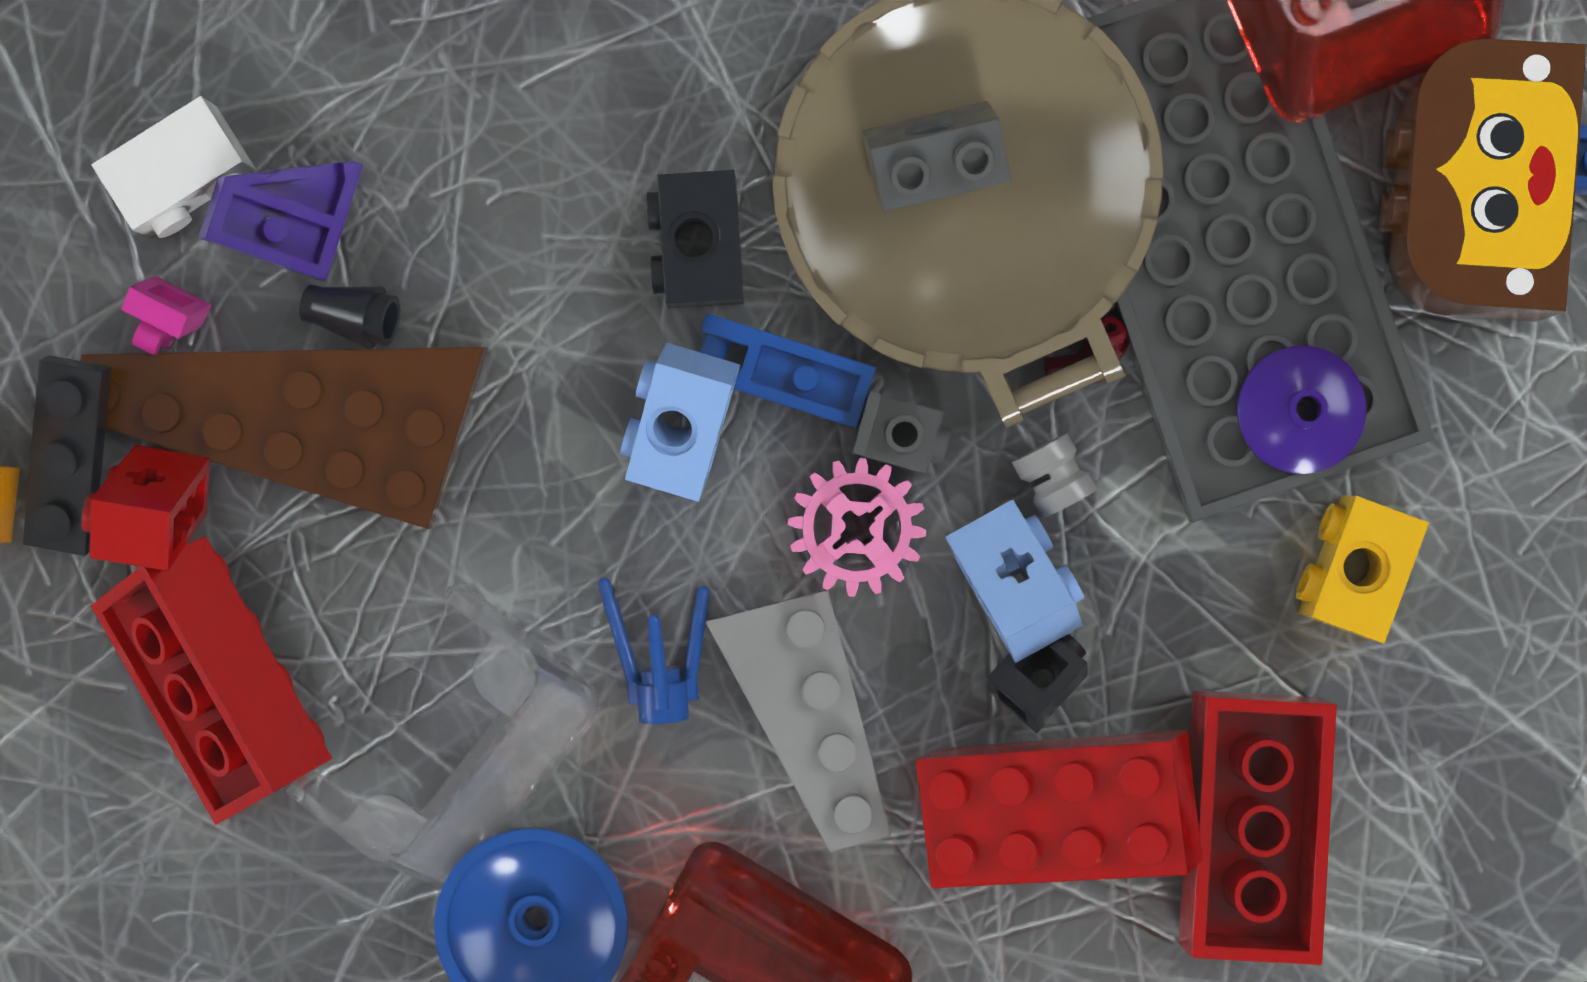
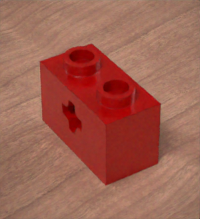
(147, 507)

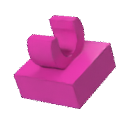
(164, 313)

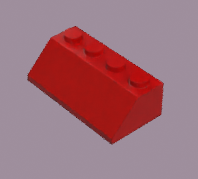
(211, 680)

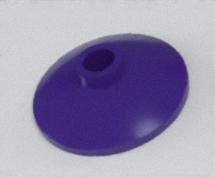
(1270, 416)

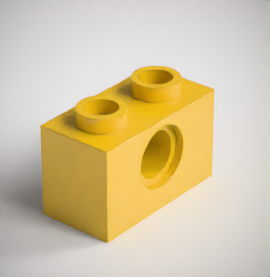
(1391, 546)

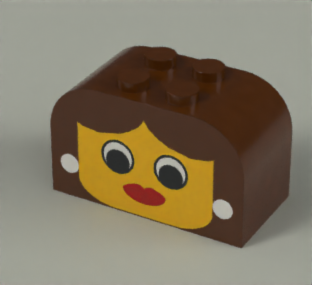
(1486, 180)

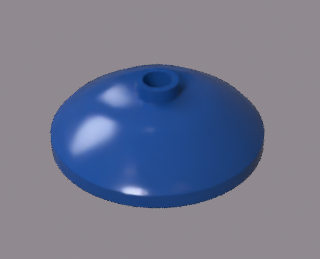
(484, 903)

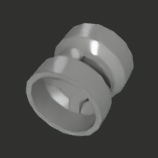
(1054, 476)

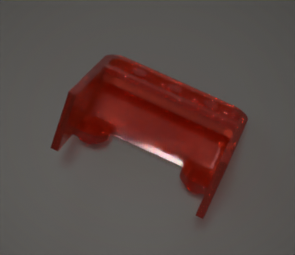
(1328, 56)
(752, 926)

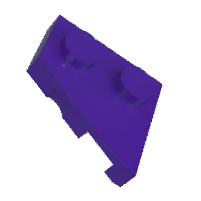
(284, 215)

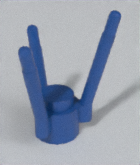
(662, 692)

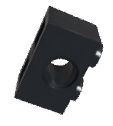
(704, 200)

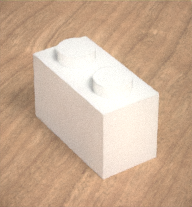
(172, 168)

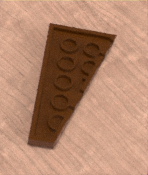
(328, 422)

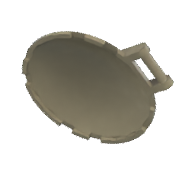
(994, 269)

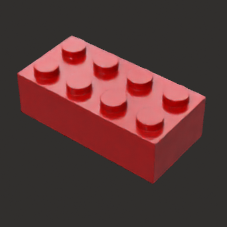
(1060, 810)
(1262, 827)

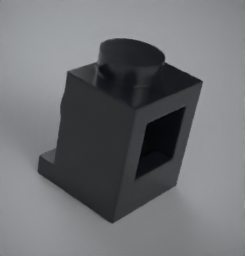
(1035, 704)

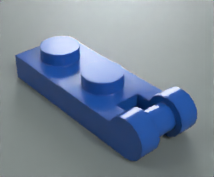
(792, 372)

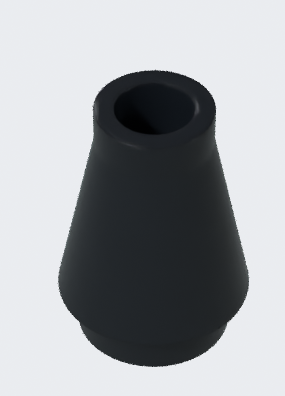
(356, 313)

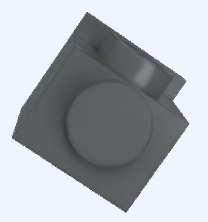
(875, 434)

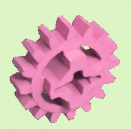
(875, 548)

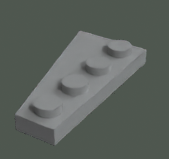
(804, 698)

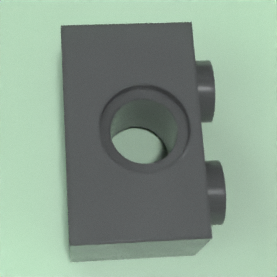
(936, 156)

